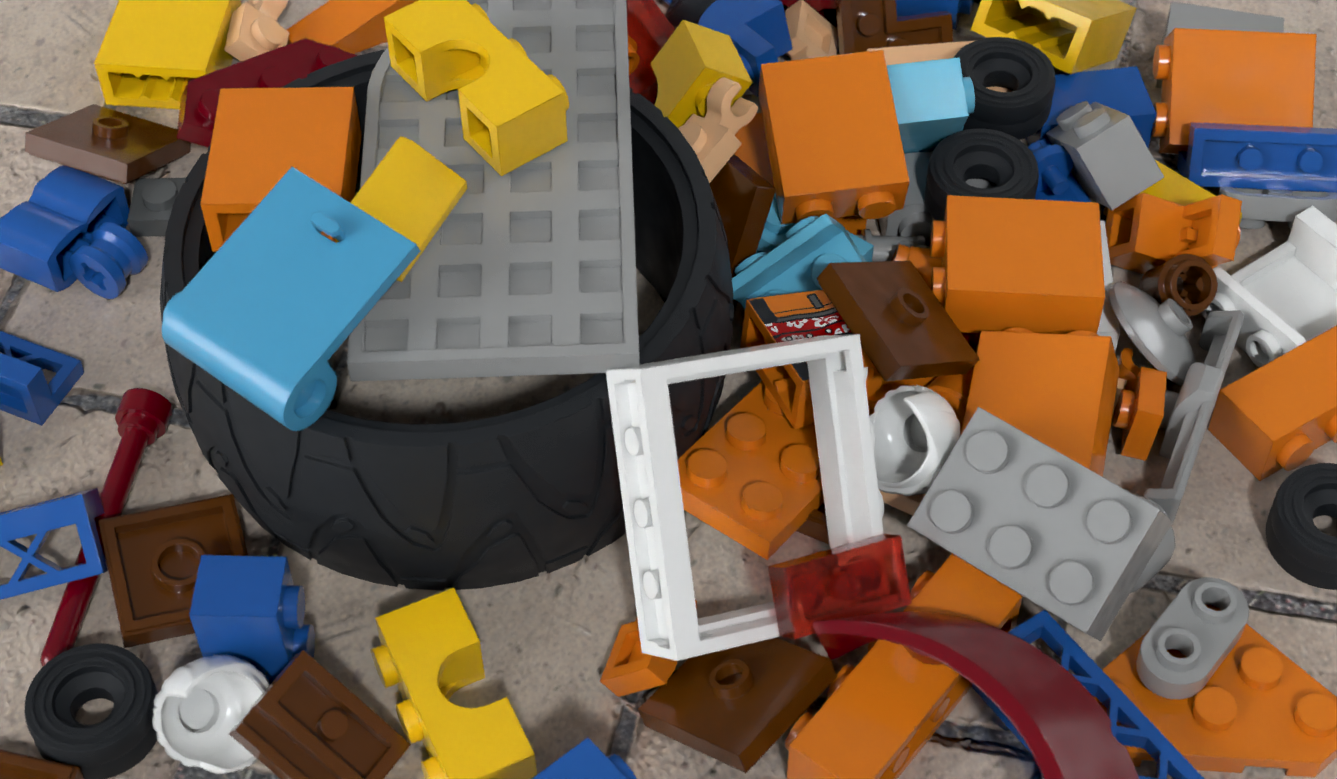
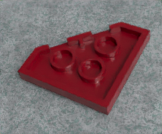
(266, 70)

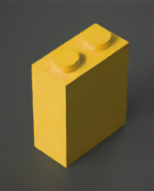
(1067, 31)
(160, 47)

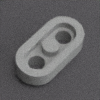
(1279, 205)
(1195, 632)

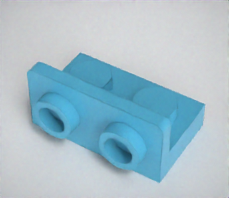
(795, 262)

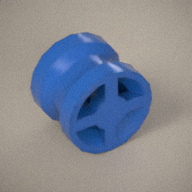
(108, 260)

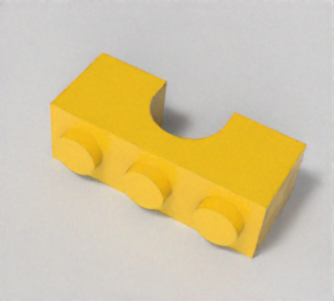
(689, 68)
(505, 100)
(430, 656)

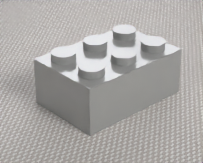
(1040, 523)

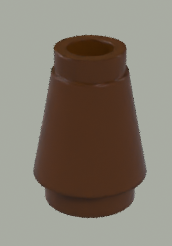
(1185, 280)

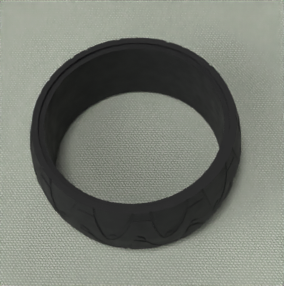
(480, 495)

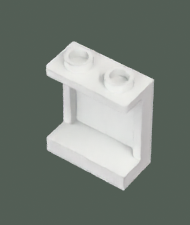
(1286, 292)

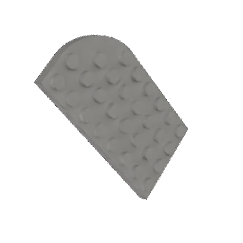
(528, 262)

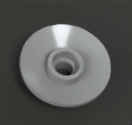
(1155, 329)

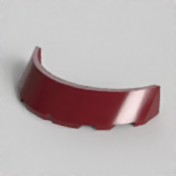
(1037, 694)

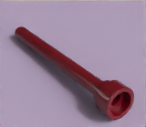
(140, 420)

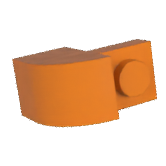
(1154, 230)

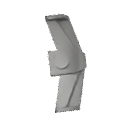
(1190, 410)

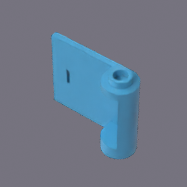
(286, 297)

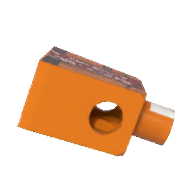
(793, 318)

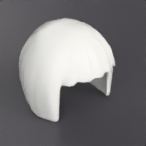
(912, 438)
(201, 708)

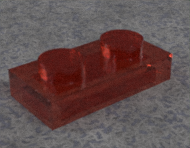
(839, 584)

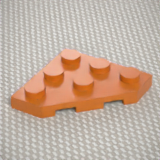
(1249, 713)

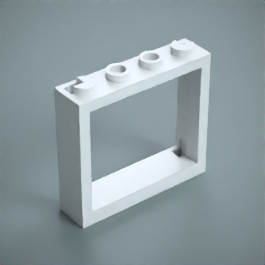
(654, 494)

